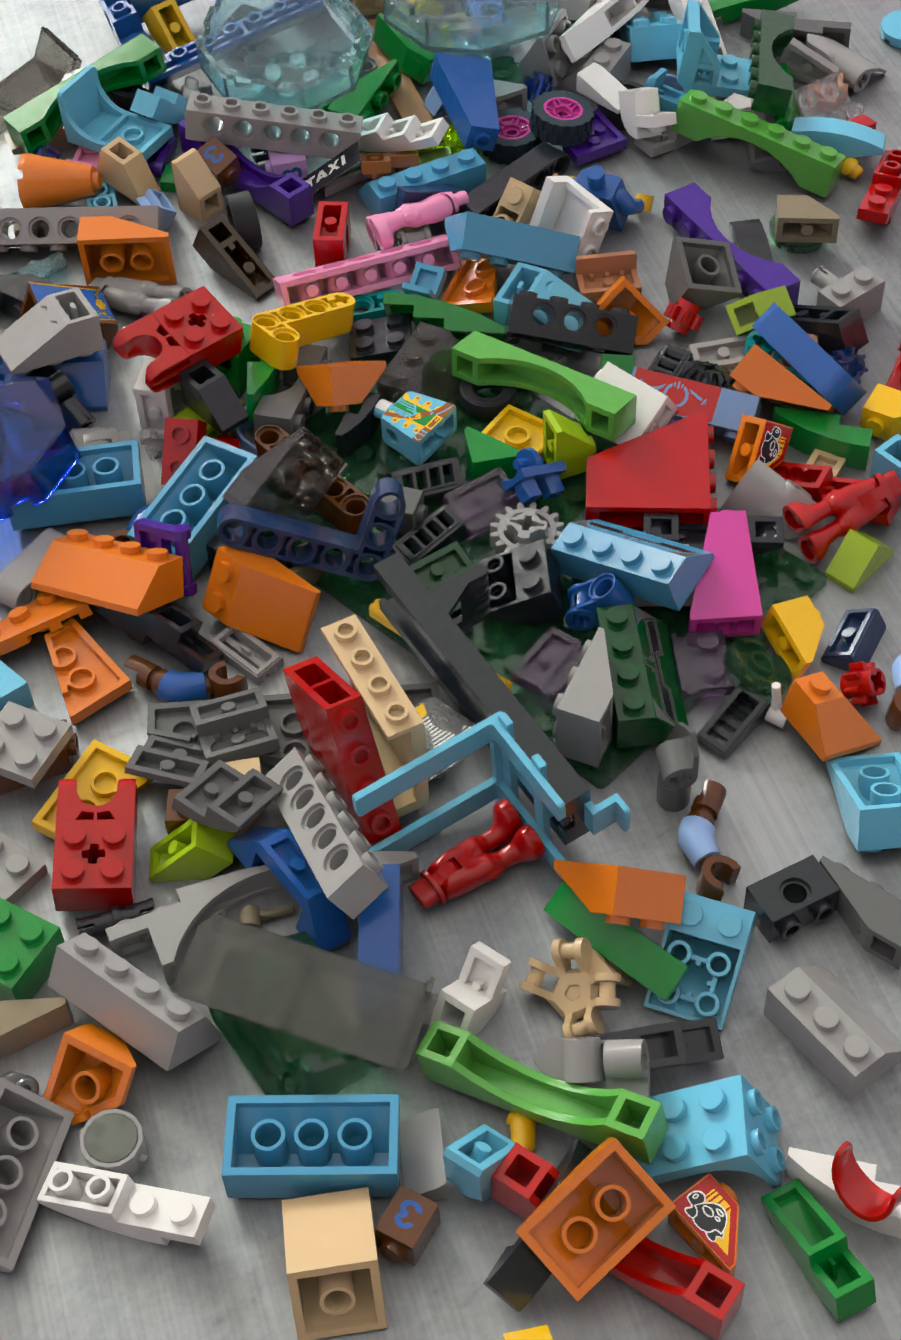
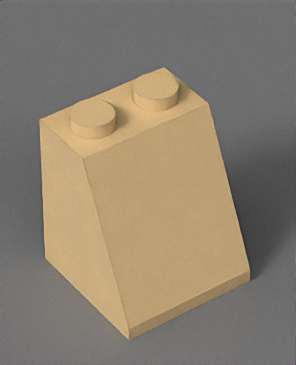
(333, 1264)

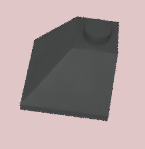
(701, 272)

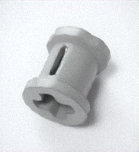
(413, 236)

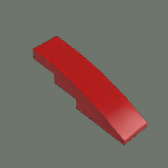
(819, 481)

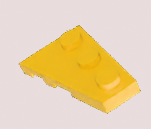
(97, 781)

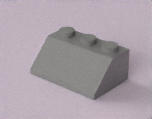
(832, 1028)

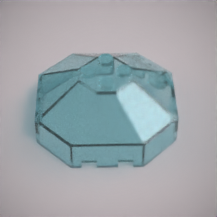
(471, 26)
(284, 50)

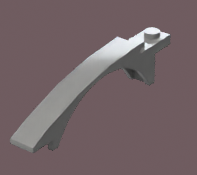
(173, 926)

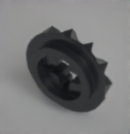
(707, 373)

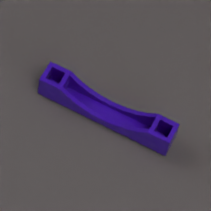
(282, 195)
(691, 216)

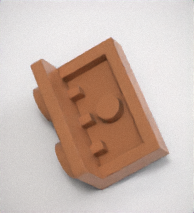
(600, 271)

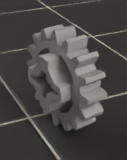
(524, 527)

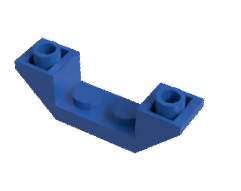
(283, 856)

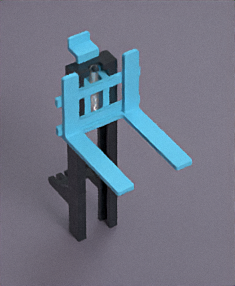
(517, 745)

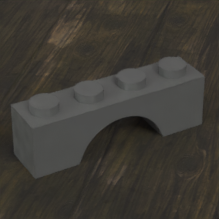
(293, 405)

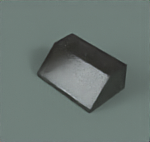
(422, 367)

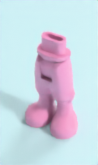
(417, 214)

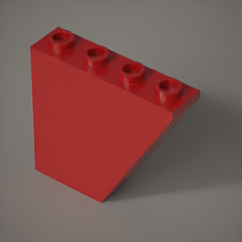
(655, 475)
(341, 739)

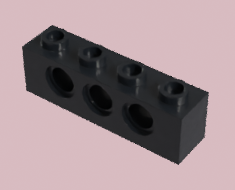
(522, 325)

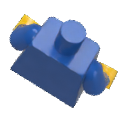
(612, 192)

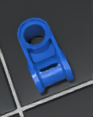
(597, 592)

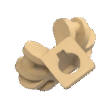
(578, 991)

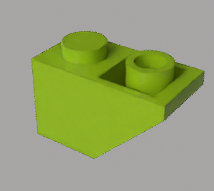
(749, 309)

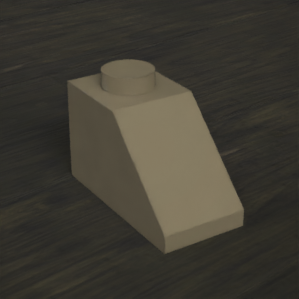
(804, 220)

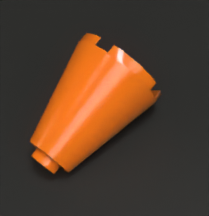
(55, 181)

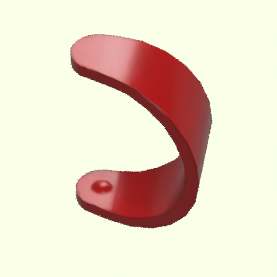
(858, 1191)

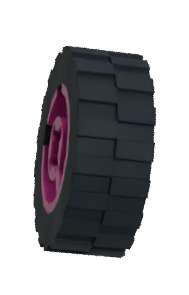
(561, 118)
(513, 137)

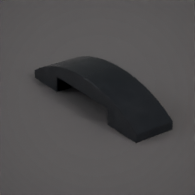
(764, 531)
(519, 1271)

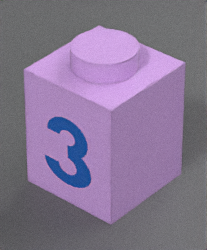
(284, 163)

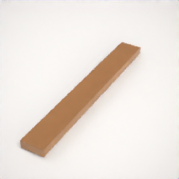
(406, 98)

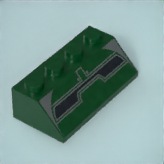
(642, 676)

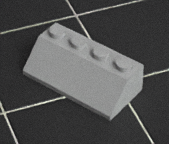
(129, 1002)
(29, 1144)

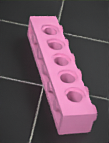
(366, 271)

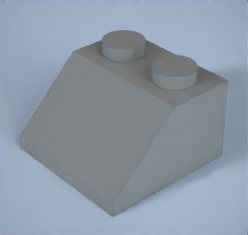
(610, 54)

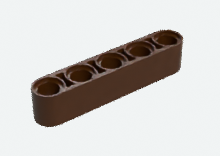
(342, 503)

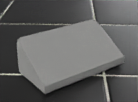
(423, 1155)

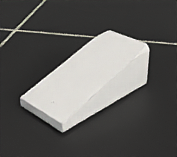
(600, 86)

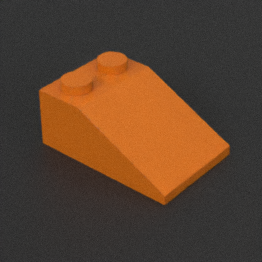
(124, 250)
(768, 379)
(261, 598)
(626, 892)
(595, 1217)

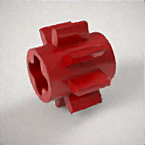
(683, 316)
(863, 683)

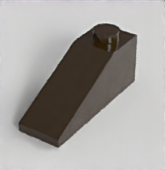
(233, 258)

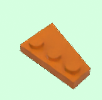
(473, 286)
(38, 616)

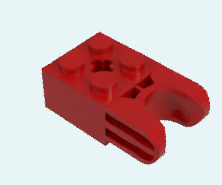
(180, 337)
(95, 849)

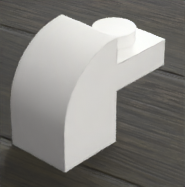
(642, 112)
(477, 992)

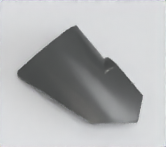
(678, 768)

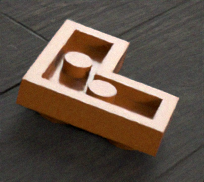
(380, 163)

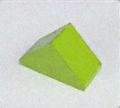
(857, 560)

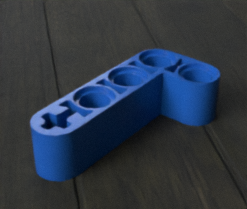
(809, 359)

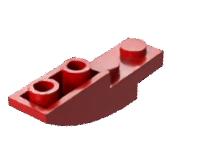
(885, 190)

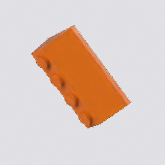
(110, 573)

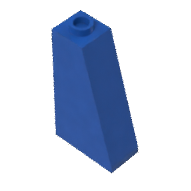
(469, 97)
(383, 924)

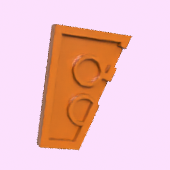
(84, 671)

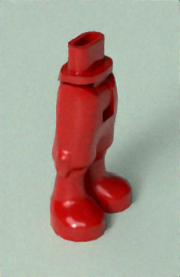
(851, 505)
(470, 863)

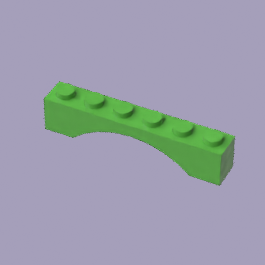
(810, 164)
(598, 405)
(593, 1114)

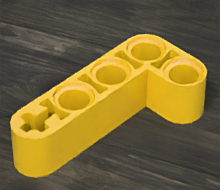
(281, 331)

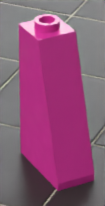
(728, 590)

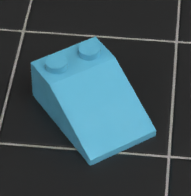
(869, 799)

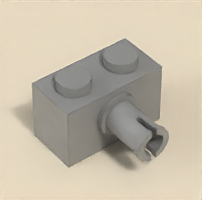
(855, 290)

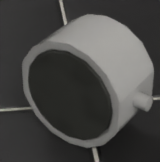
(114, 1142)

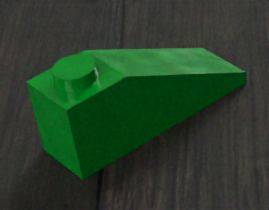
(412, 58)

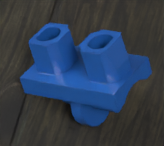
(533, 473)

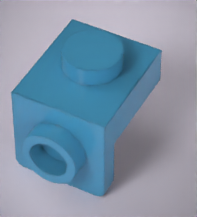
(667, 95)
(426, 281)

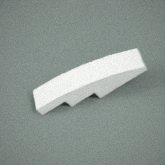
(406, 134)

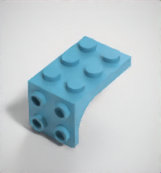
(95, 120)
(718, 1129)

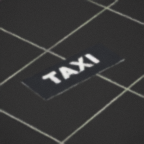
(334, 167)

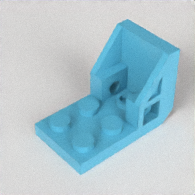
(698, 59)

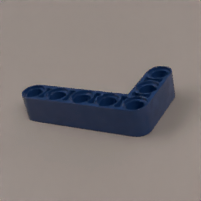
(320, 538)

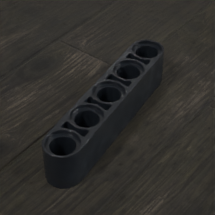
(530, 169)

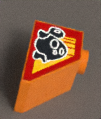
(755, 441)
(709, 1222)

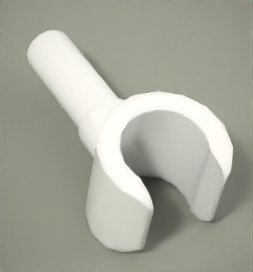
(774, 714)

